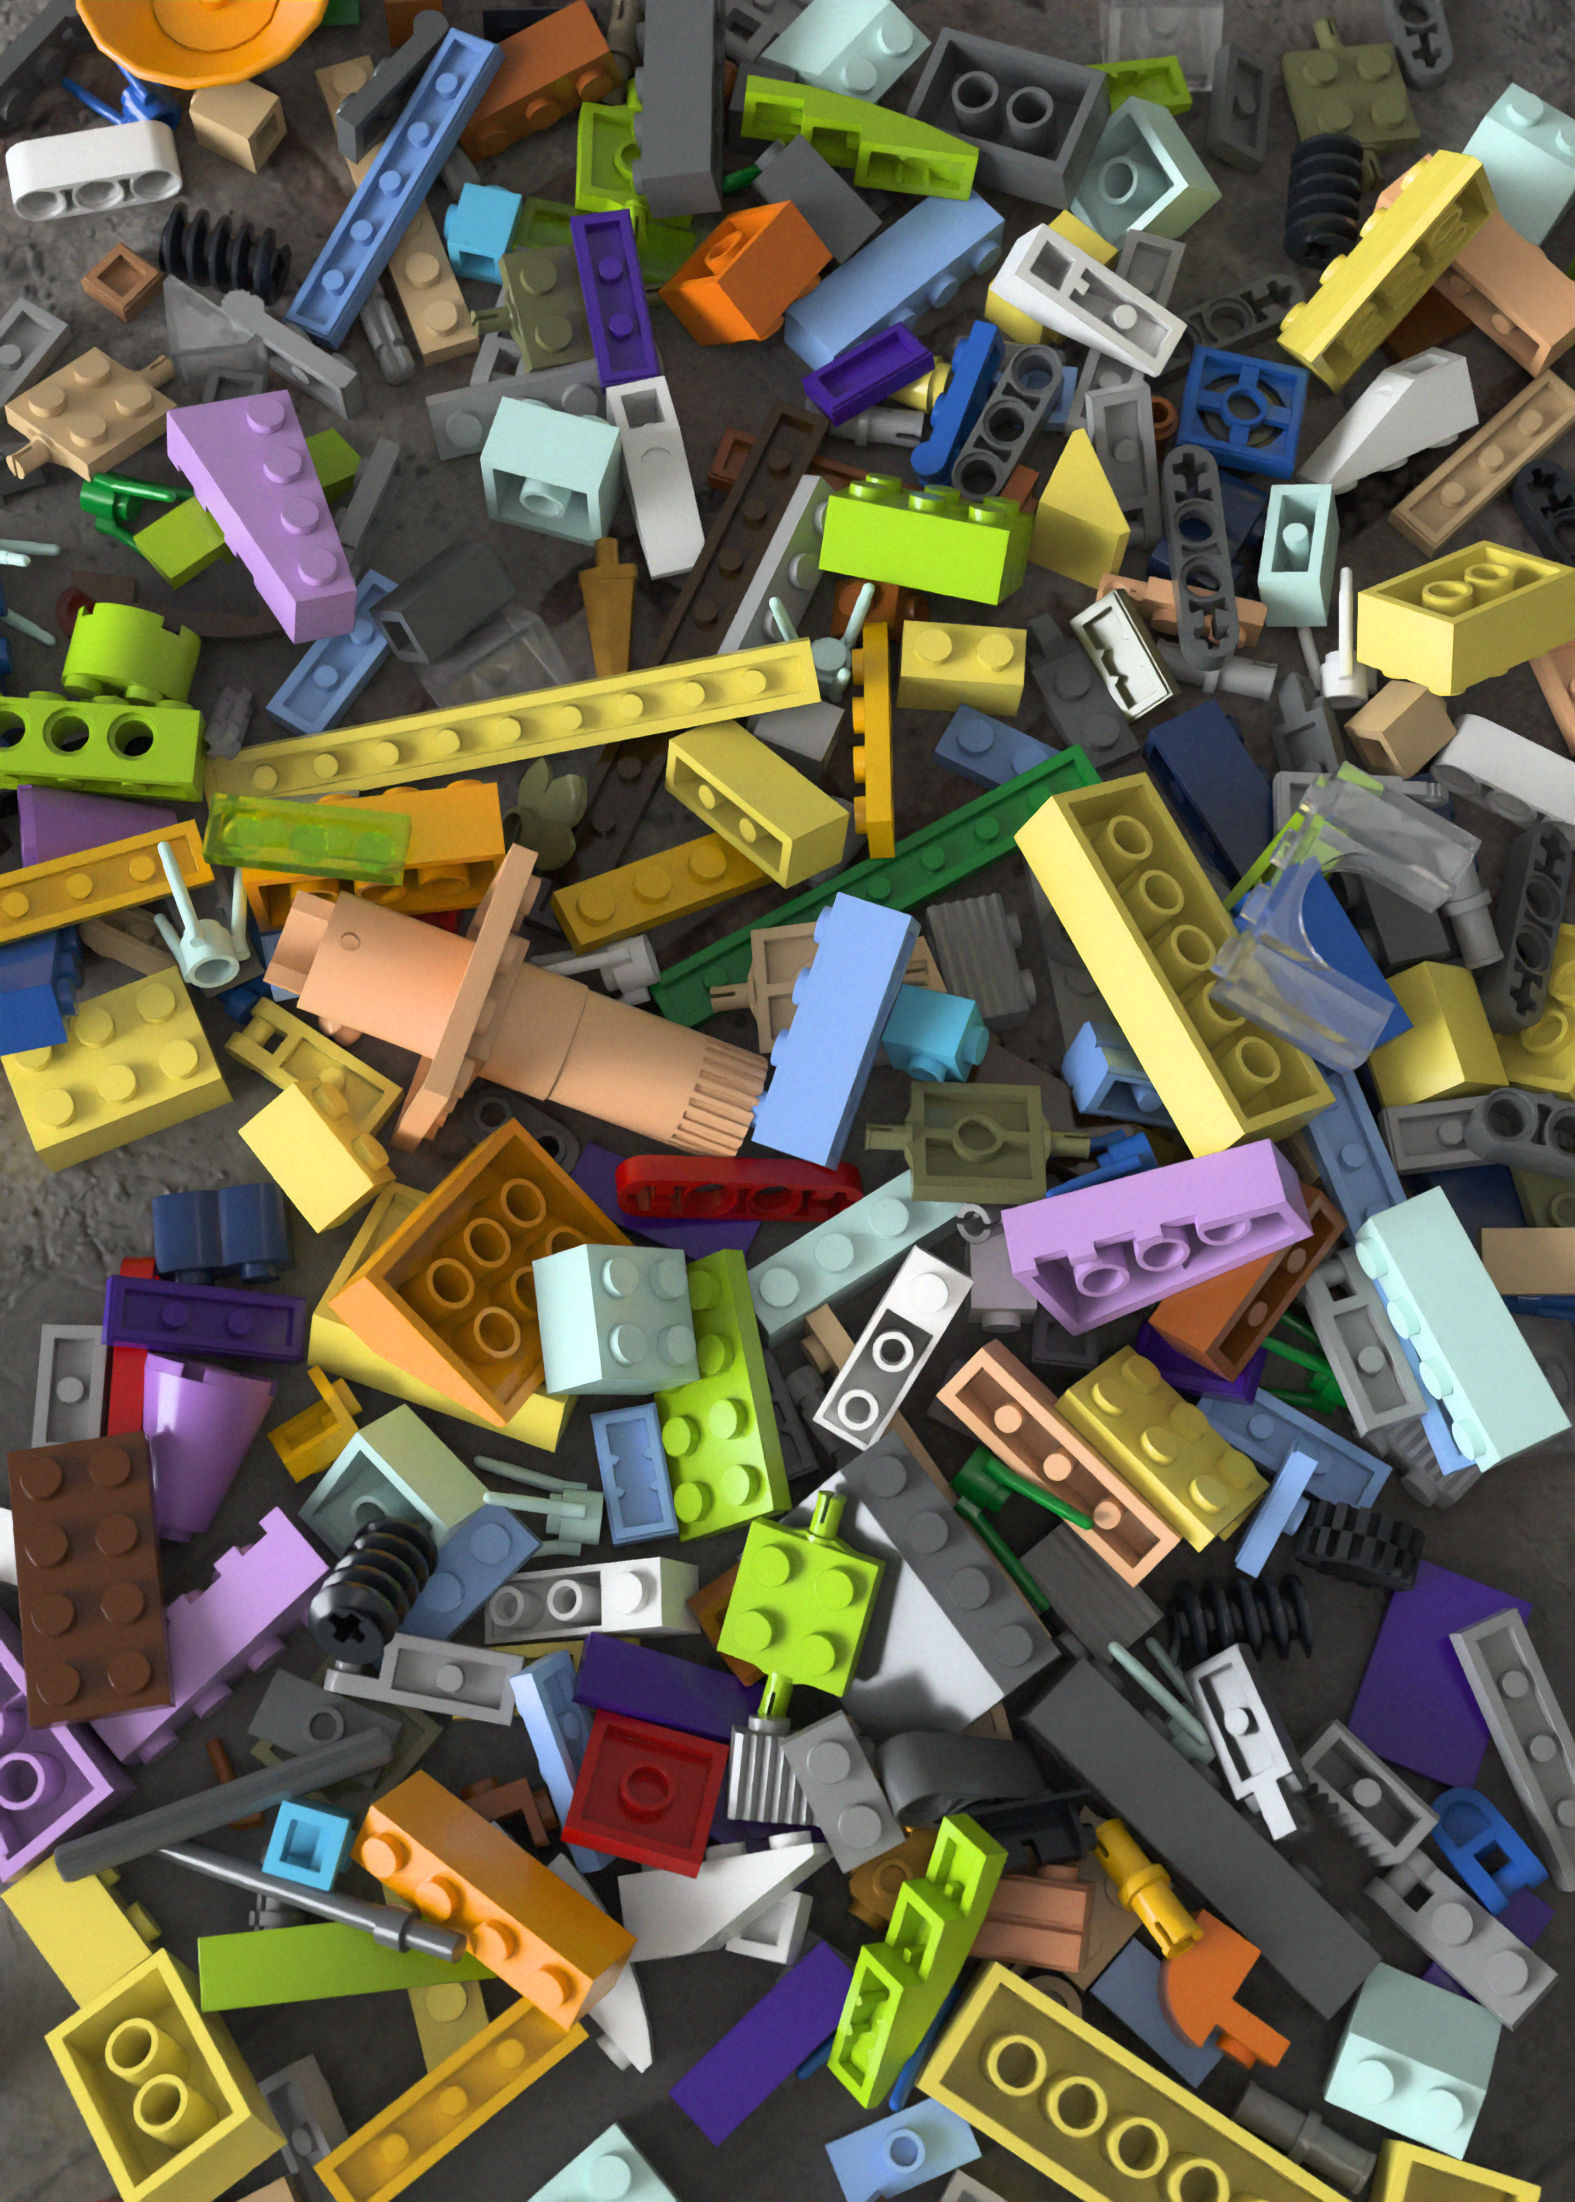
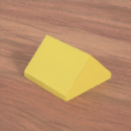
(1079, 519)
(1449, 1047)

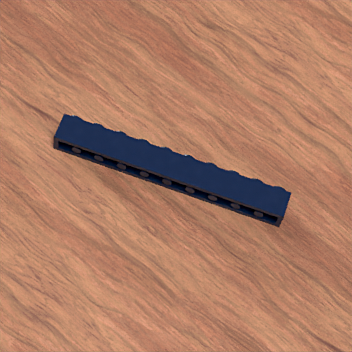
(1230, 817)

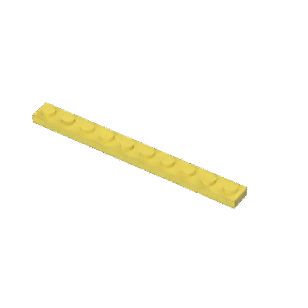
(523, 725)

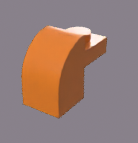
(1199, 1991)

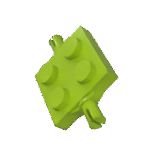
(605, 164)
(801, 1605)

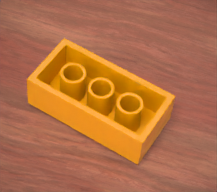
(449, 860)

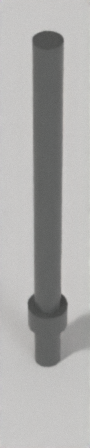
(392, 1924)

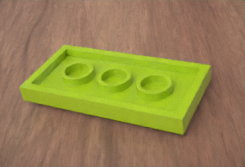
(723, 1428)

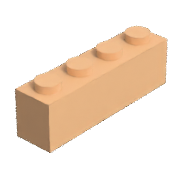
(1508, 291)
(1026, 1431)

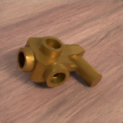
(878, 1881)

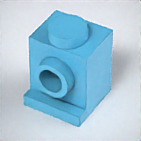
(311, 1842)

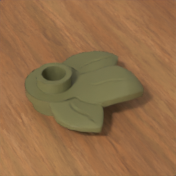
(546, 815)

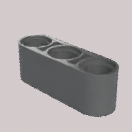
(1015, 404)
(1532, 1123)
(946, 1773)

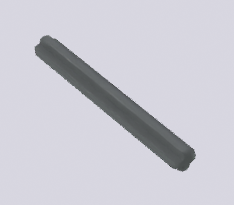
(224, 1804)

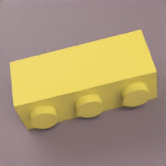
(756, 801)

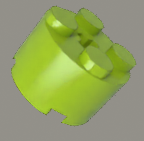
(129, 656)

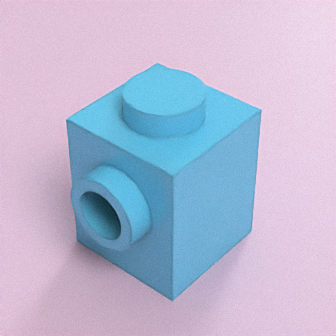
(482, 231)
(935, 1035)

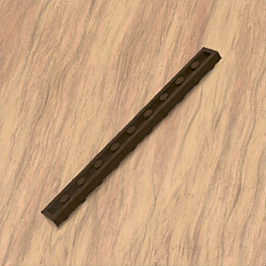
(696, 627)

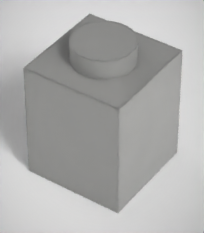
(801, 736)

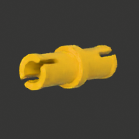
(1145, 1889)

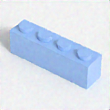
(896, 277)
(835, 1030)

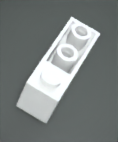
(1401, 413)
(656, 475)
(893, 1348)
(609, 1598)
(732, 1890)

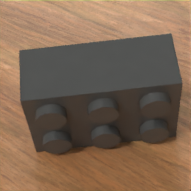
(1022, 110)

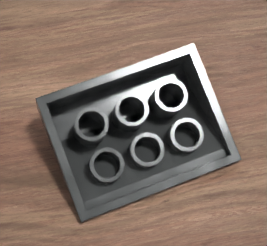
(945, 1621)

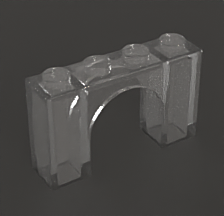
(1272, 967)

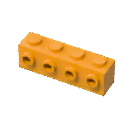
(495, 1893)

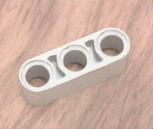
(93, 170)
(1508, 775)

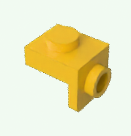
(319, 1433)

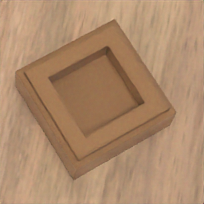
(123, 282)

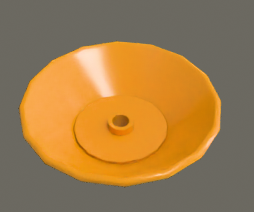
(200, 40)

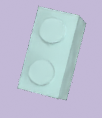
(1299, 555)

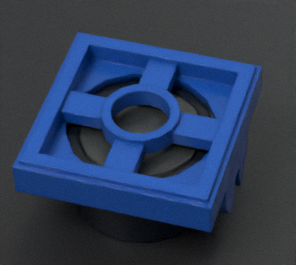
(1246, 415)

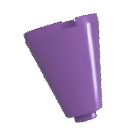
(69, 822)
(198, 1436)

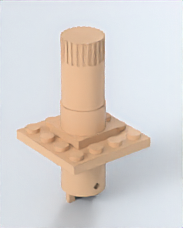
(493, 1016)

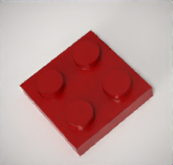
(646, 1794)

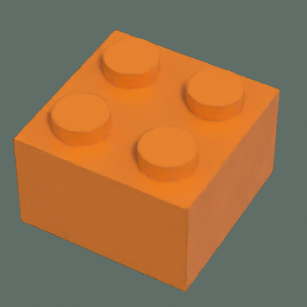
(747, 275)

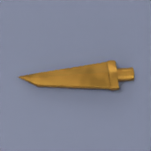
(609, 607)

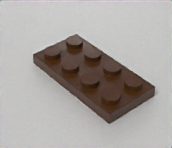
(90, 1580)

